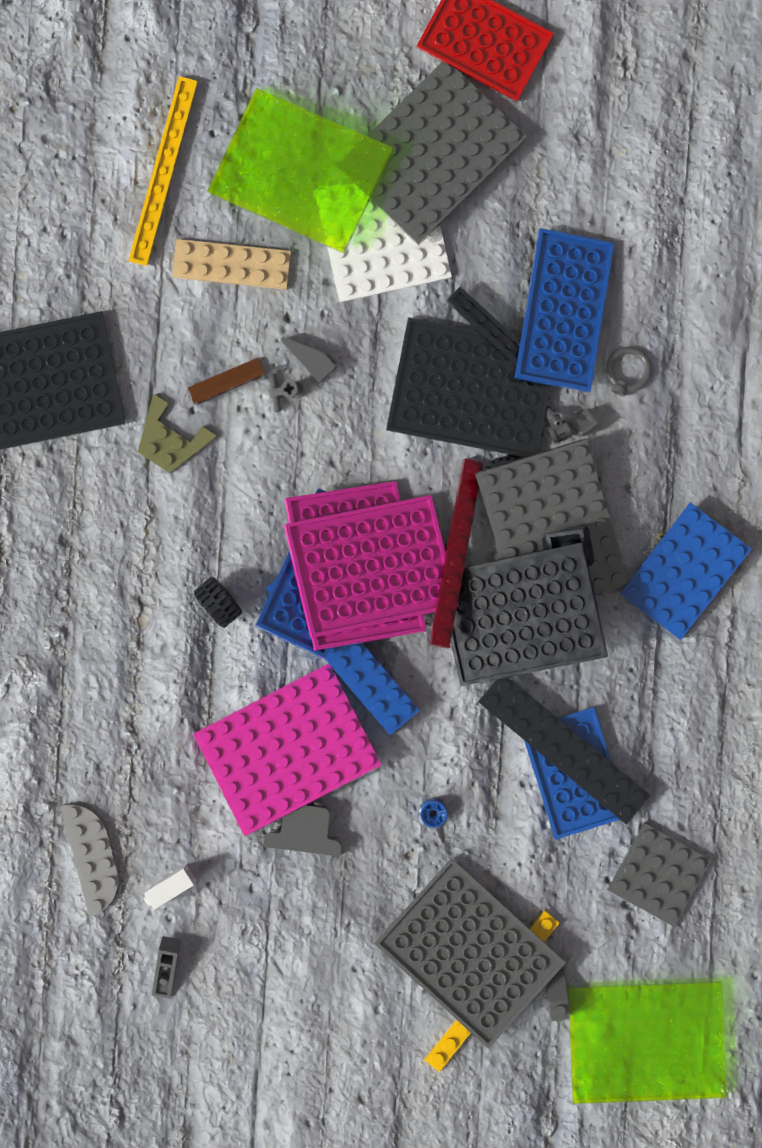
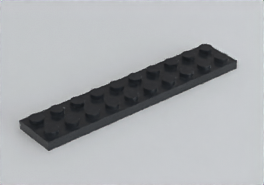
(564, 748)

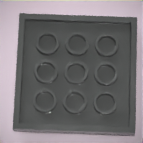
(659, 874)

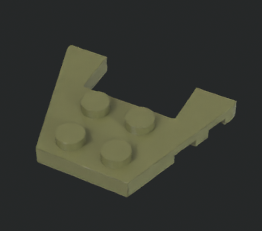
(164, 445)

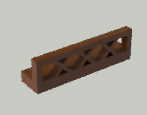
(226, 381)

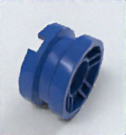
(431, 820)

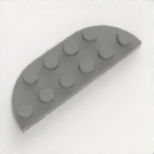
(92, 856)

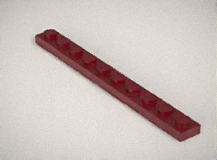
(455, 554)

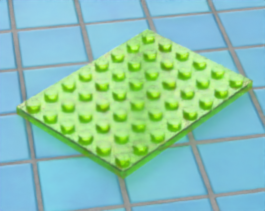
(300, 170)
(647, 1042)

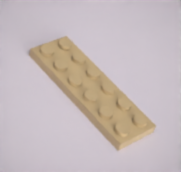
(231, 264)

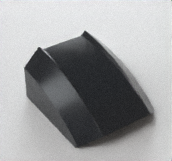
(568, 537)

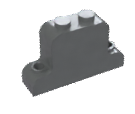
(305, 832)

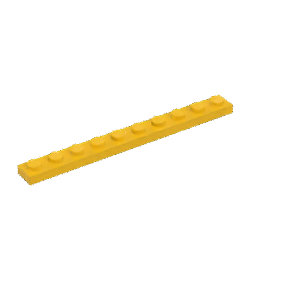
(163, 171)
(457, 1032)

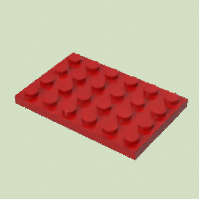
(486, 43)

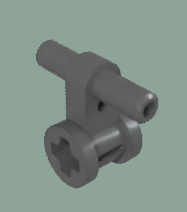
(284, 390)
(559, 428)

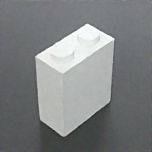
(169, 887)

